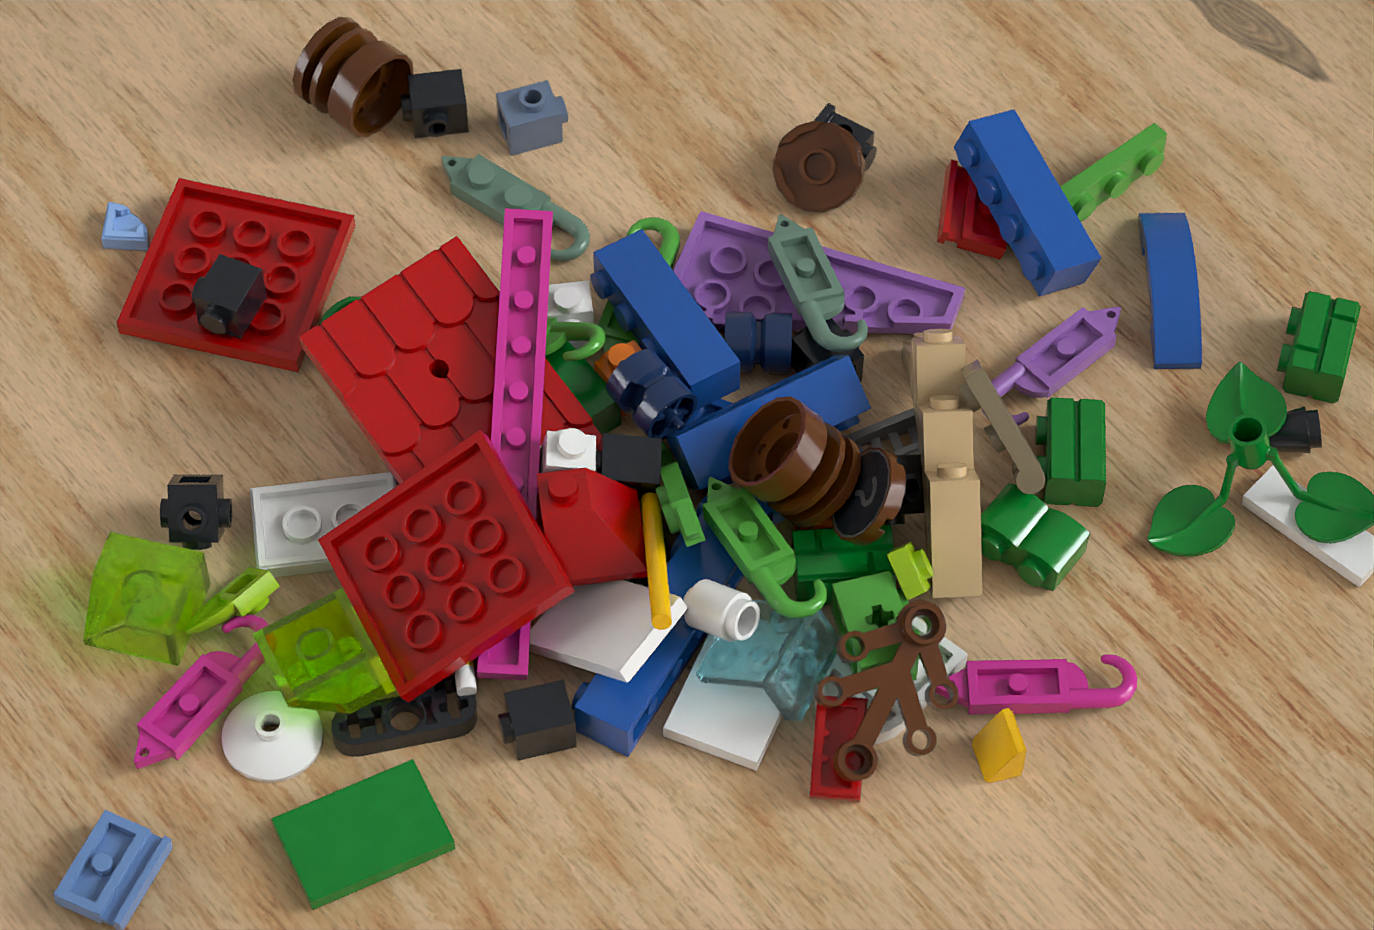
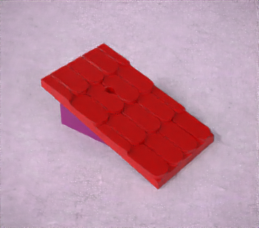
(422, 360)

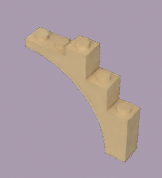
(947, 462)

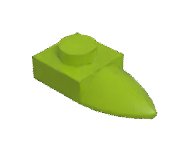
(911, 569)
(241, 597)

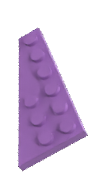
(731, 270)

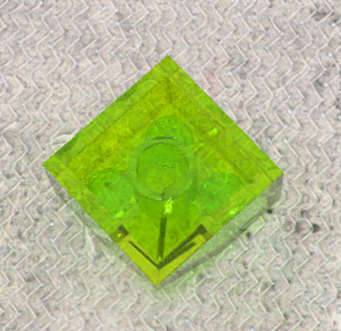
(145, 598)
(324, 657)

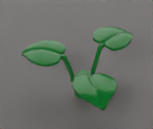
(1245, 415)

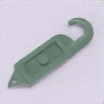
(494, 189)
(811, 283)

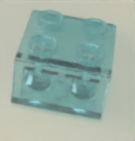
(780, 657)

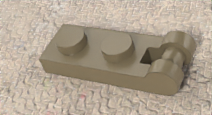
(1003, 429)

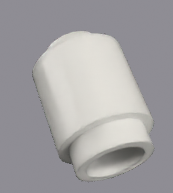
(721, 611)

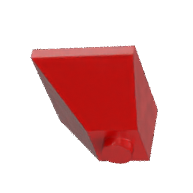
(592, 526)

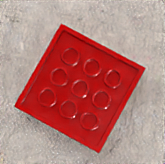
(288, 240)
(445, 566)

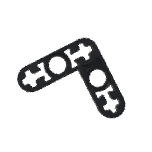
(433, 724)

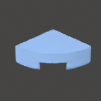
(123, 229)

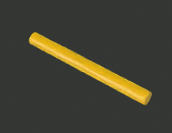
(656, 561)

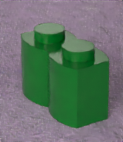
(1031, 537)

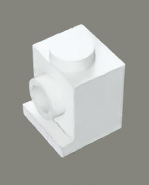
(571, 304)
(567, 450)

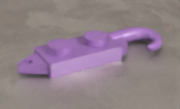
(1060, 355)

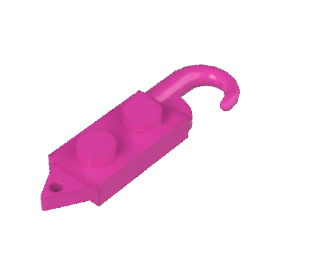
(1036, 686)
(197, 699)

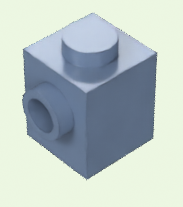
(530, 117)

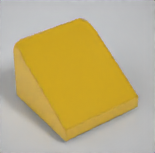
(1000, 748)

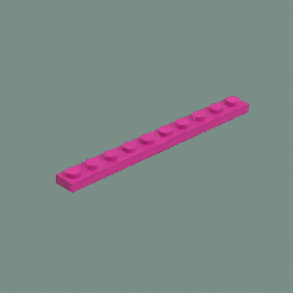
(520, 388)

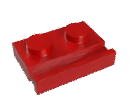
(966, 218)

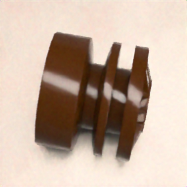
(352, 76)
(795, 462)

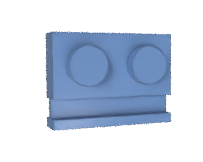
(113, 871)

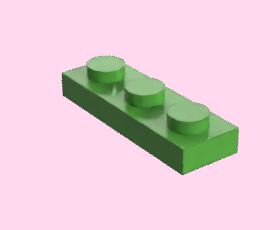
(1116, 171)

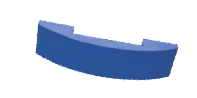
(1172, 290)

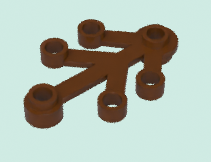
(893, 683)

